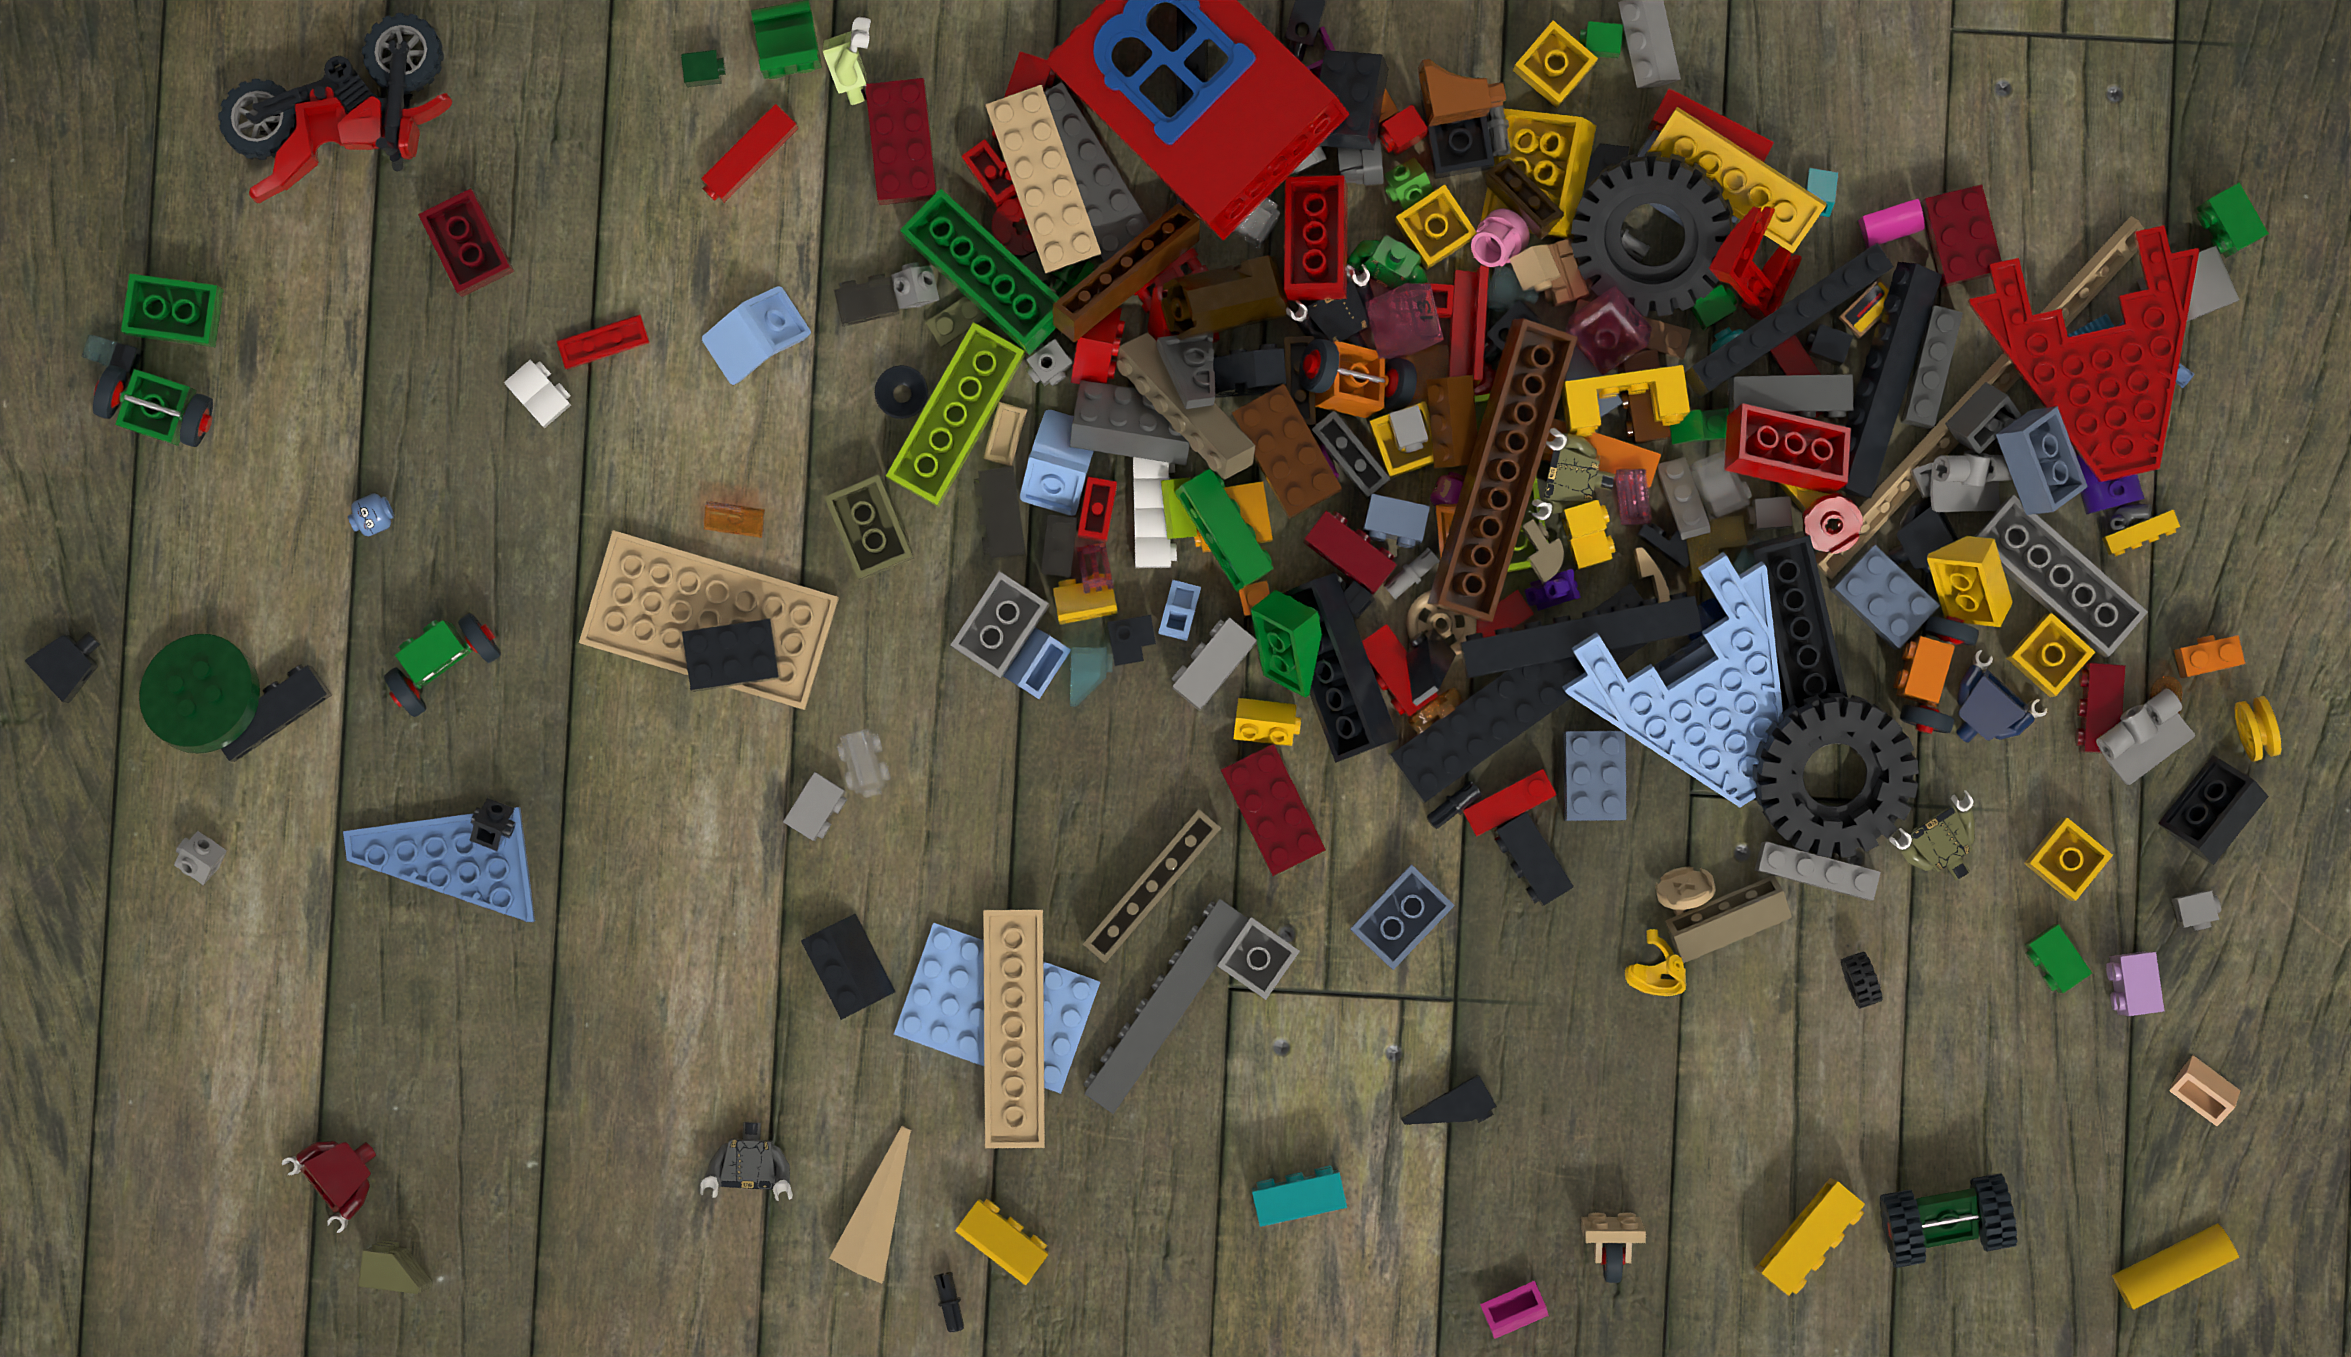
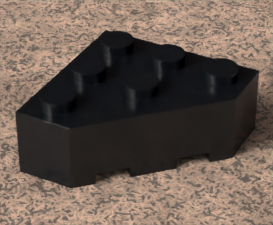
(1249, 372)

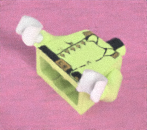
(845, 61)

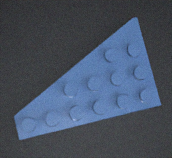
(444, 859)

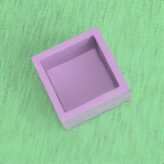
(2135, 983)

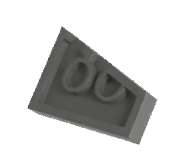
(1190, 368)

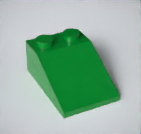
(1287, 641)

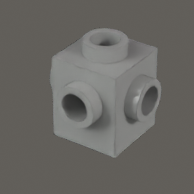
(915, 286)
(1053, 353)
(199, 857)

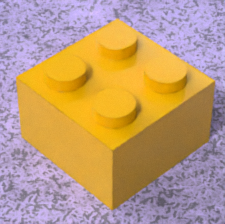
(1555, 64)
(1435, 227)
(1399, 461)
(2050, 655)
(2068, 859)

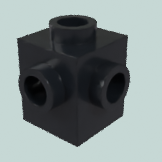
(492, 818)

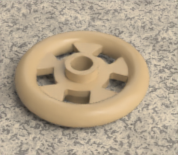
(1416, 625)

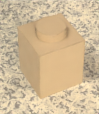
(1535, 268)

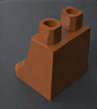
(1456, 97)

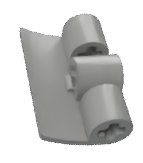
(1967, 482)
(2145, 736)

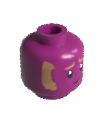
(1447, 489)

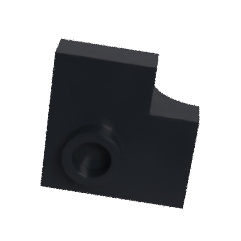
(1129, 637)

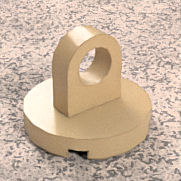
(1685, 889)

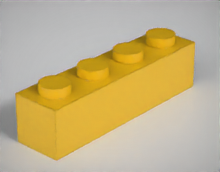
(2141, 532)

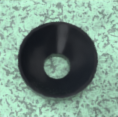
(895, 377)

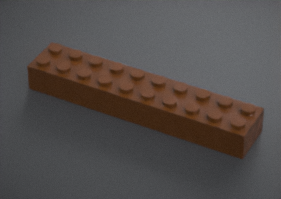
(1502, 470)

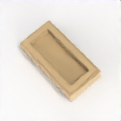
(1005, 434)

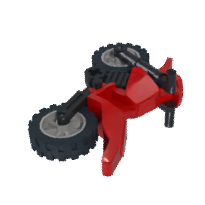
(316, 111)

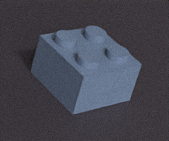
(1395, 520)

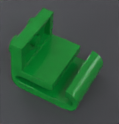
(786, 39)

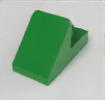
(1700, 426)

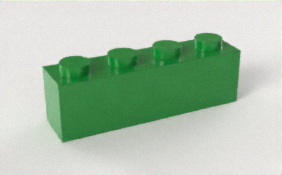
(1224, 529)

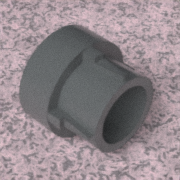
(1361, 165)

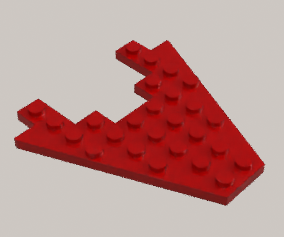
(2107, 382)

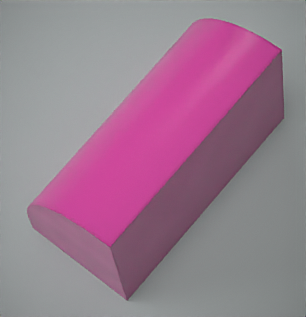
(1892, 223)
(1514, 1309)

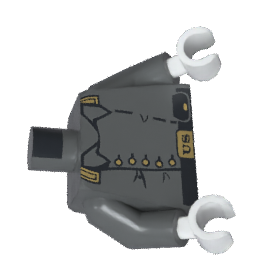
(749, 1164)

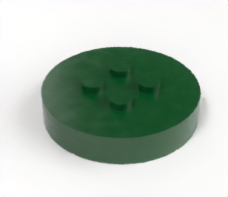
(199, 693)

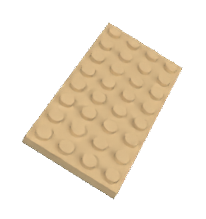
(658, 592)

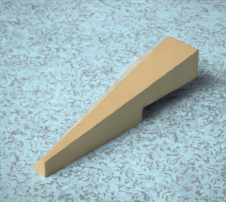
(868, 1235)

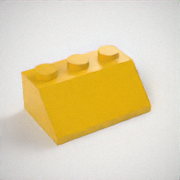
(1971, 581)
(1003, 1240)

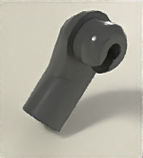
(2128, 514)

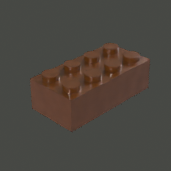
(1287, 451)

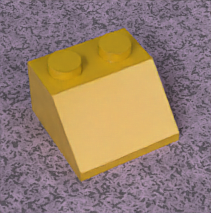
(1075, 605)

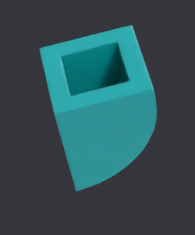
(1824, 186)

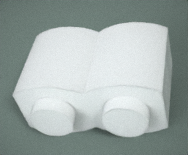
(538, 393)

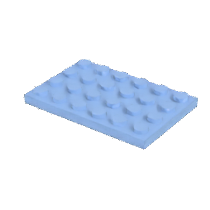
(948, 1004)

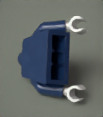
(1991, 706)

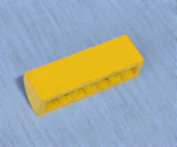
(2175, 1266)

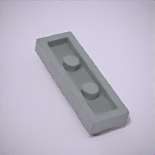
(1683, 498)

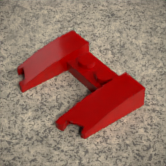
(1733, 264)

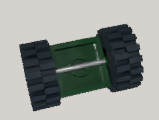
(1948, 1218)

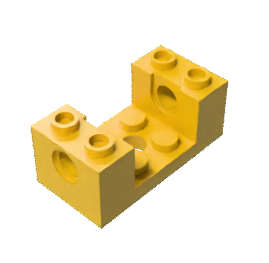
(1666, 389)

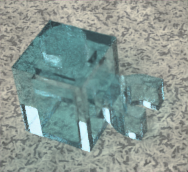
(1505, 289)

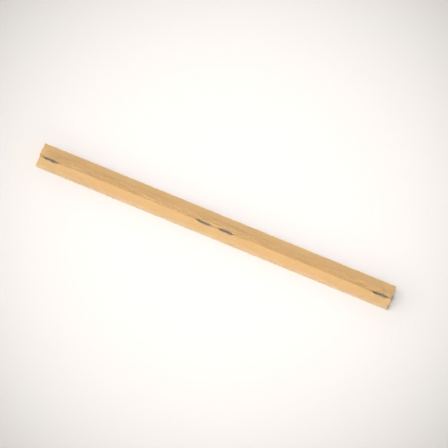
(1940, 441)

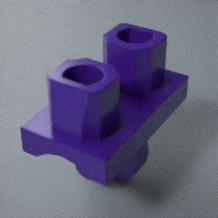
(1555, 591)

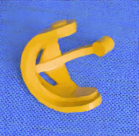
(1648, 978)

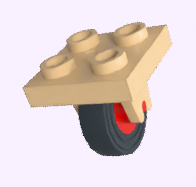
(1613, 1233)

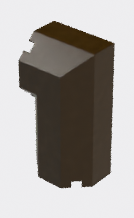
(1225, 298)

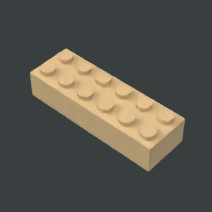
(1043, 179)

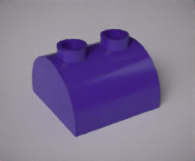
(2108, 494)

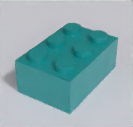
(1298, 1196)

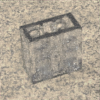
(866, 771)

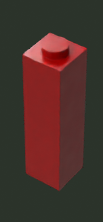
(749, 154)

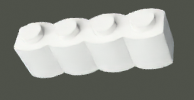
(1151, 540)

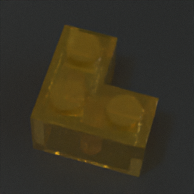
(1723, 535)

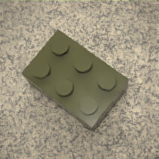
(869, 527)

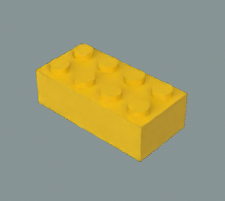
(1810, 1237)

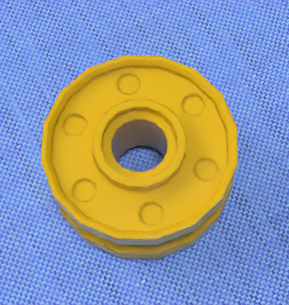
(2258, 728)

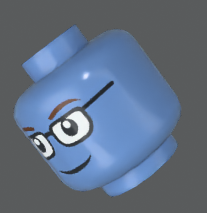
(371, 515)

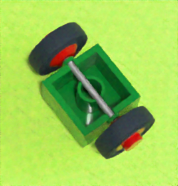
(153, 406)
(434, 654)

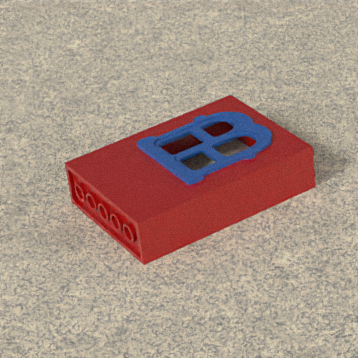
(1236, 131)

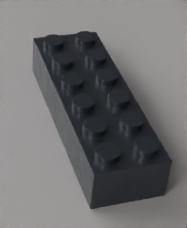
(1800, 618)
(1343, 679)

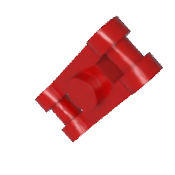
(1169, 273)

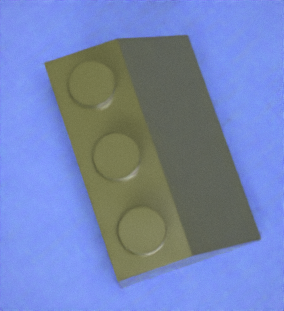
(392, 1269)

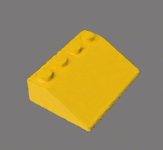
(1554, 155)

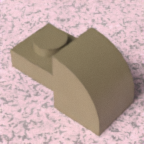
(1548, 556)

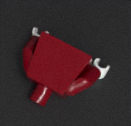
(336, 1175)

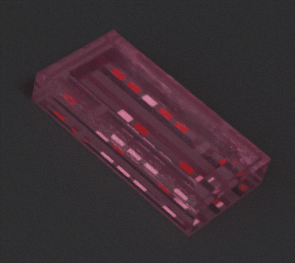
(1633, 496)

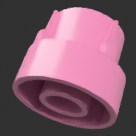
(1500, 238)

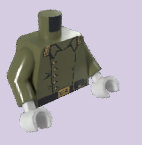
(1571, 475)
(1941, 839)

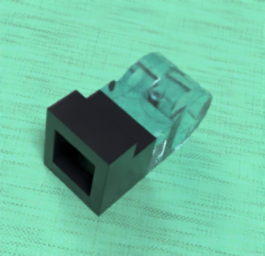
(112, 353)

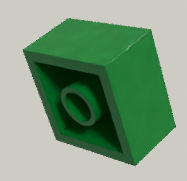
(2231, 220)

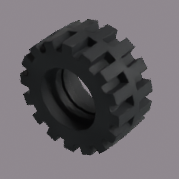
(1861, 980)

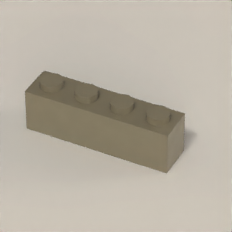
(1728, 919)

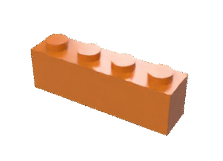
(1612, 452)

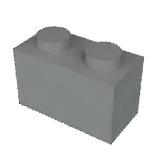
(815, 807)

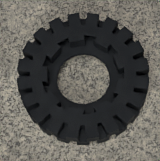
(1642, 182)
(1868, 815)

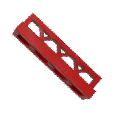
(1468, 324)

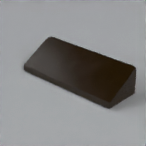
(1523, 197)

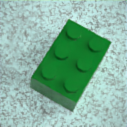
(172, 310)

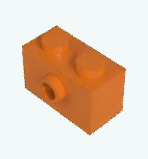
(2209, 656)

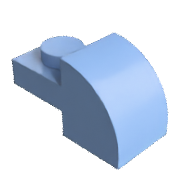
(1179, 610)

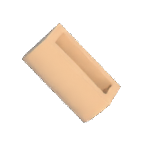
(2205, 1091)

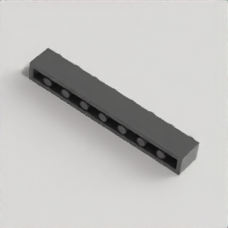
(1166, 1006)

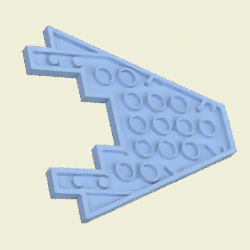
(1712, 714)

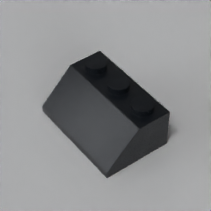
(2213, 809)
(848, 966)

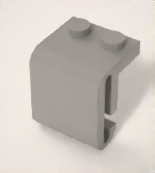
(2211, 285)

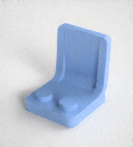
(755, 333)
(1055, 469)

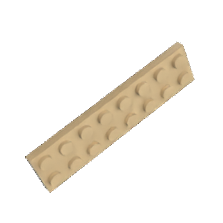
(1014, 1029)

